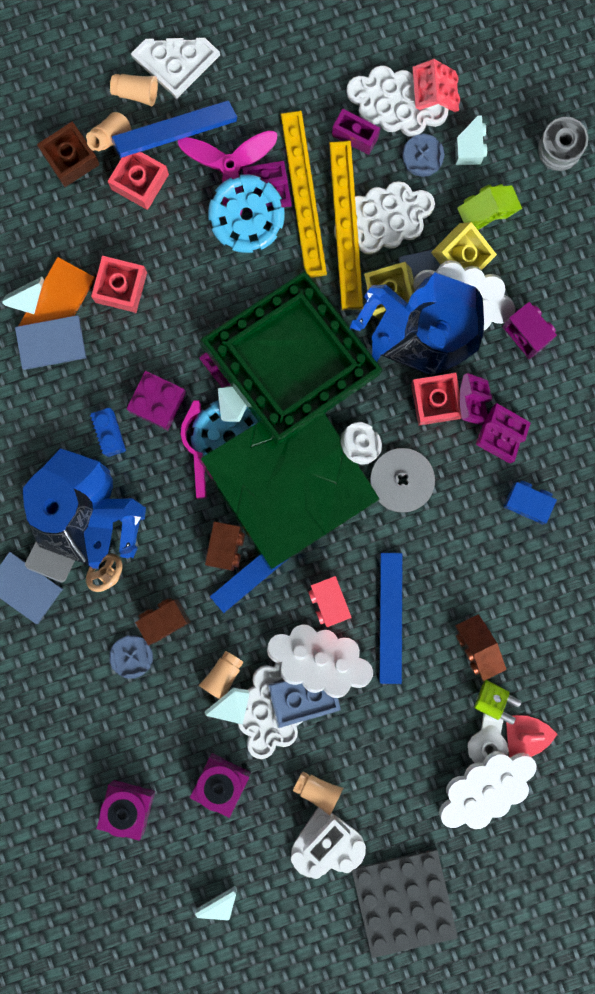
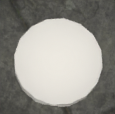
(361, 443)

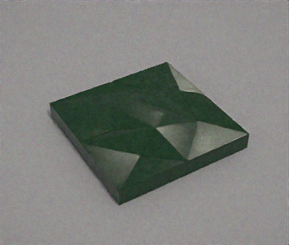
(290, 357)
(290, 490)

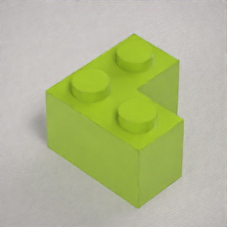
(489, 205)

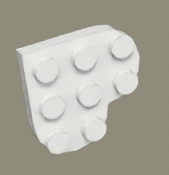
(344, 859)

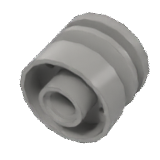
(573, 139)

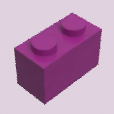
(357, 130)

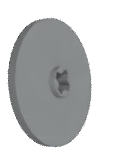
(419, 479)

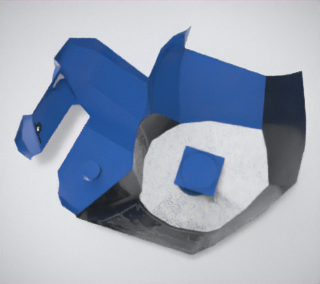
(430, 331)
(72, 509)

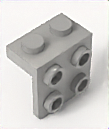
(49, 563)

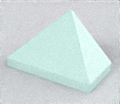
(25, 297)
(230, 404)
(230, 706)
(218, 907)

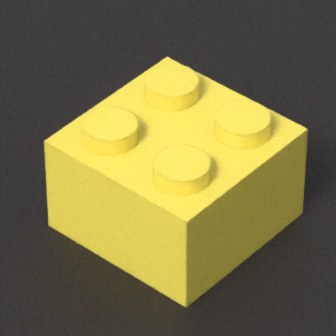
(465, 246)
(397, 277)

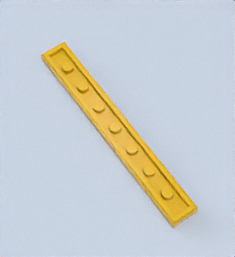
(303, 194)
(346, 225)

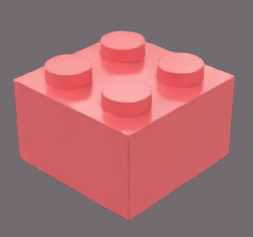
(138, 178)
(119, 284)
(436, 399)
(330, 602)

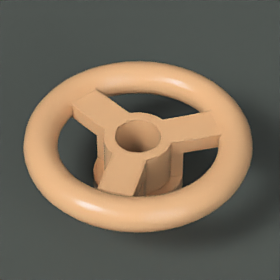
(105, 574)

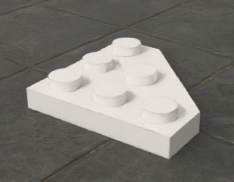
(175, 61)

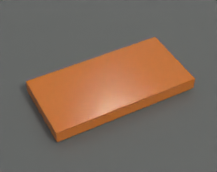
(60, 294)

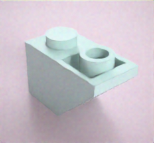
(469, 144)

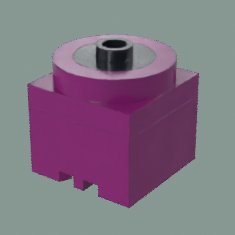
(220, 785)
(125, 810)

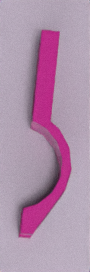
(200, 481)

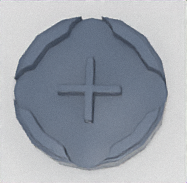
(423, 155)
(131, 656)

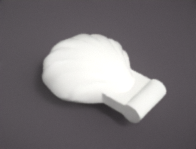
(487, 740)

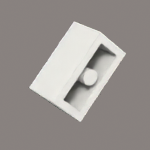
(326, 841)

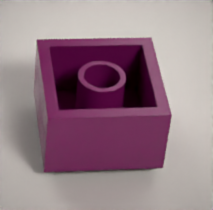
(529, 330)
(156, 400)

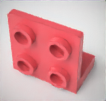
(435, 85)

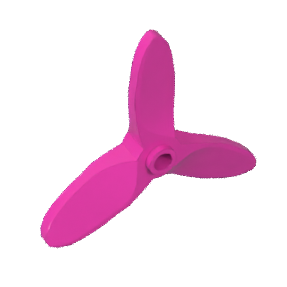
(243, 156)

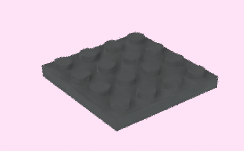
(404, 903)

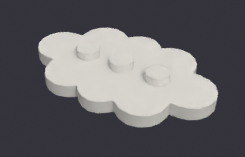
(390, 101)
(390, 216)
(492, 288)
(319, 661)
(259, 716)
(487, 790)

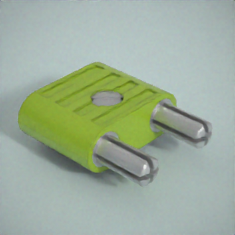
(493, 701)

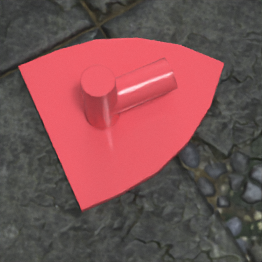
(528, 735)

